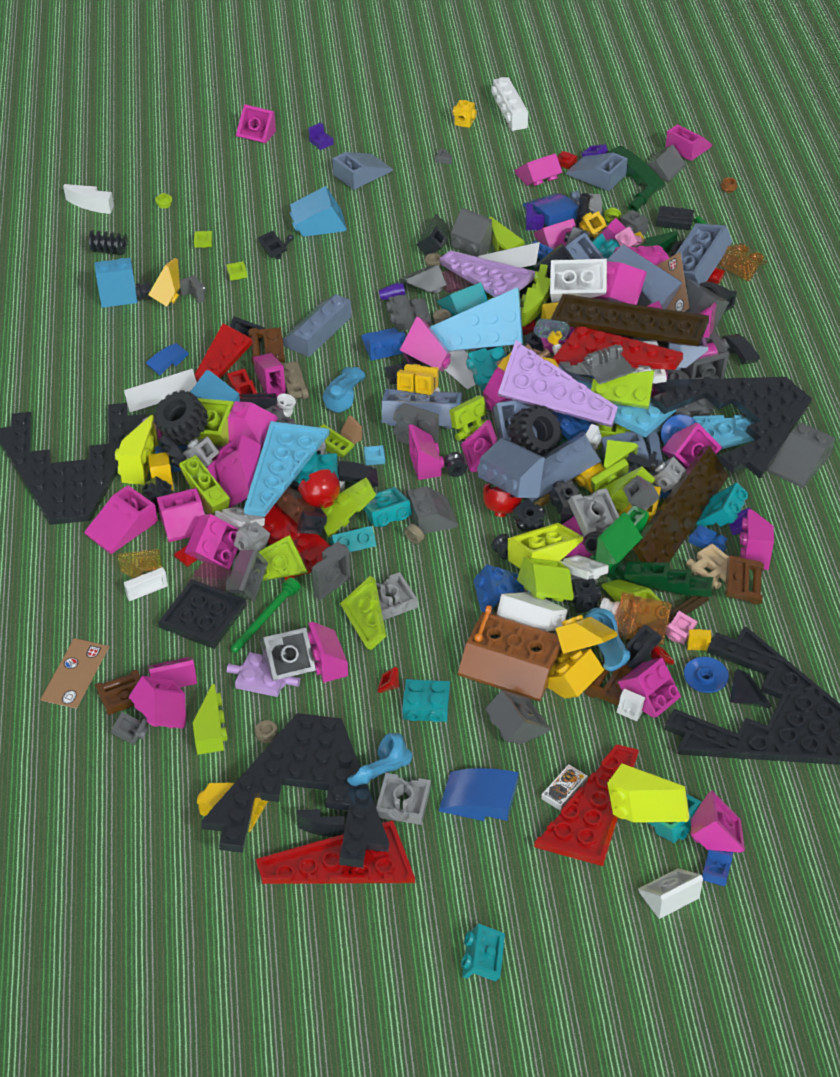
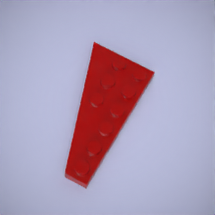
(636, 353)
(308, 545)
(587, 820)
(320, 864)

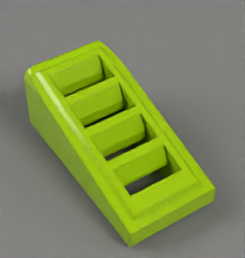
(337, 438)

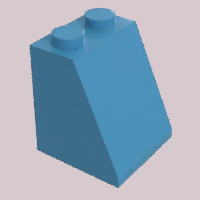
(317, 214)
(116, 282)
(214, 388)

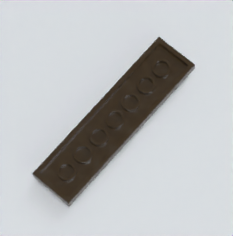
(632, 319)
(681, 508)

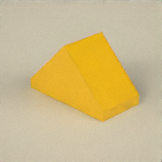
(160, 467)

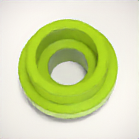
(163, 200)
(612, 213)

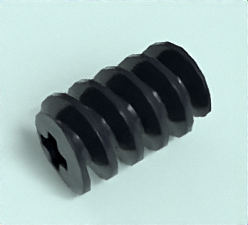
(107, 243)

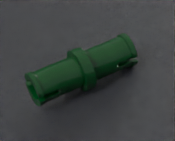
(641, 198)

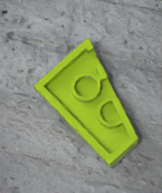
(627, 390)
(346, 504)
(282, 560)
(365, 613)

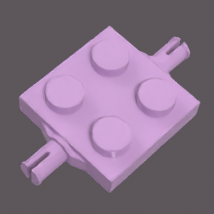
(255, 676)

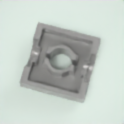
(586, 518)
(403, 596)
(413, 807)

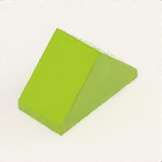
(617, 451)

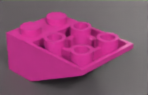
(237, 467)
(122, 519)

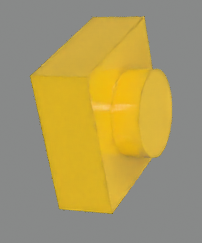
(698, 639)

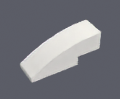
(89, 198)

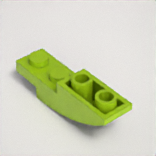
(535, 296)

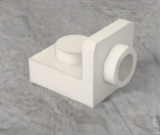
(630, 705)

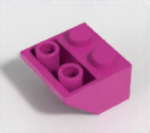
(687, 142)
(180, 513)
(756, 538)
(213, 541)
(327, 653)
(654, 683)
(160, 702)

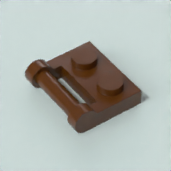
(272, 340)
(738, 579)
(612, 690)
(116, 692)

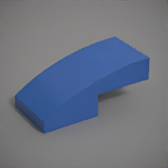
(163, 359)
(717, 867)

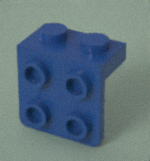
(383, 343)
(492, 583)

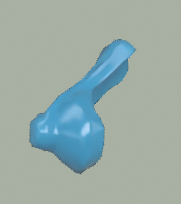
(340, 392)
(613, 650)
(392, 756)

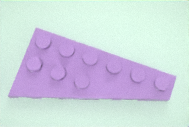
(495, 276)
(542, 383)

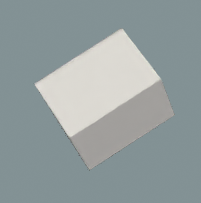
(672, 891)

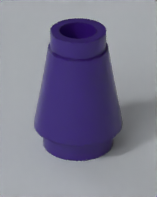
(392, 290)

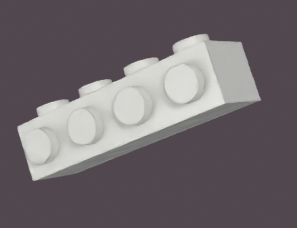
(510, 103)

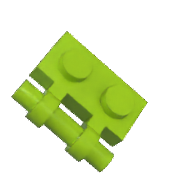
(465, 413)

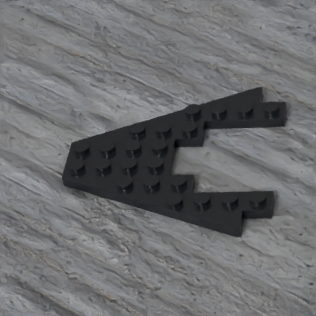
(769, 402)
(69, 488)
(800, 730)
(305, 754)

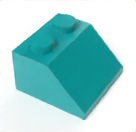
(463, 299)

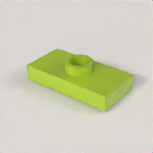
(609, 475)

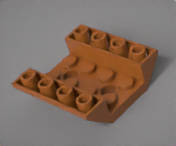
(509, 660)

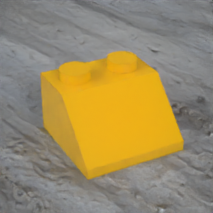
(583, 633)

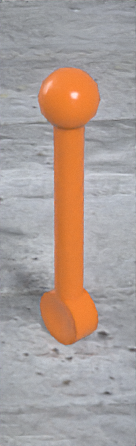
(478, 637)

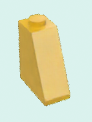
(215, 791)

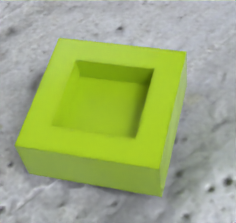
(203, 239)
(236, 270)

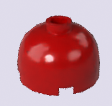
(320, 489)
(499, 500)

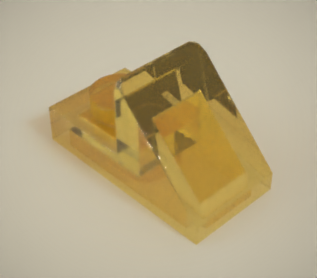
(136, 562)

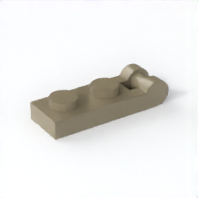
(294, 381)

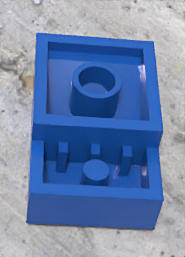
(555, 208)
(480, 793)

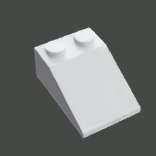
(578, 278)

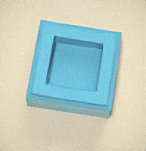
(374, 455)

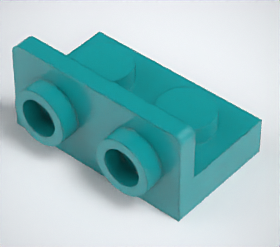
(605, 246)
(355, 539)
(483, 953)

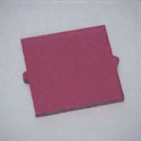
(454, 282)
(212, 575)

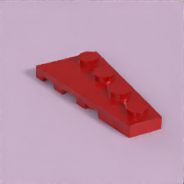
(223, 352)

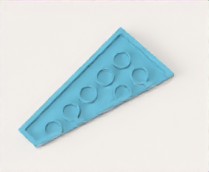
(485, 325)
(637, 419)
(726, 431)
(282, 458)

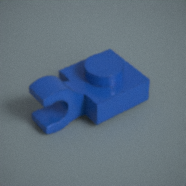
(704, 537)

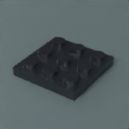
(202, 613)

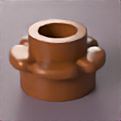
(729, 185)

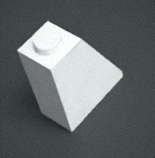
(531, 611)

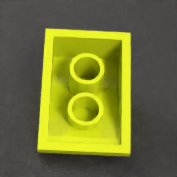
(134, 452)
(544, 543)
(646, 797)

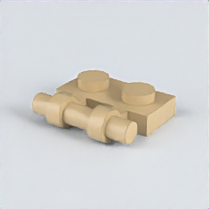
(714, 560)

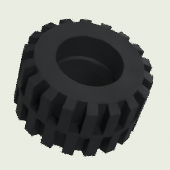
(181, 417)
(545, 424)

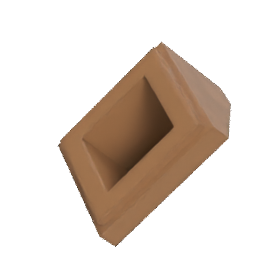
(352, 430)

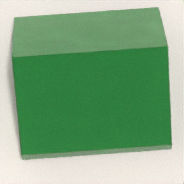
(617, 540)

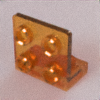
(742, 261)
(637, 611)

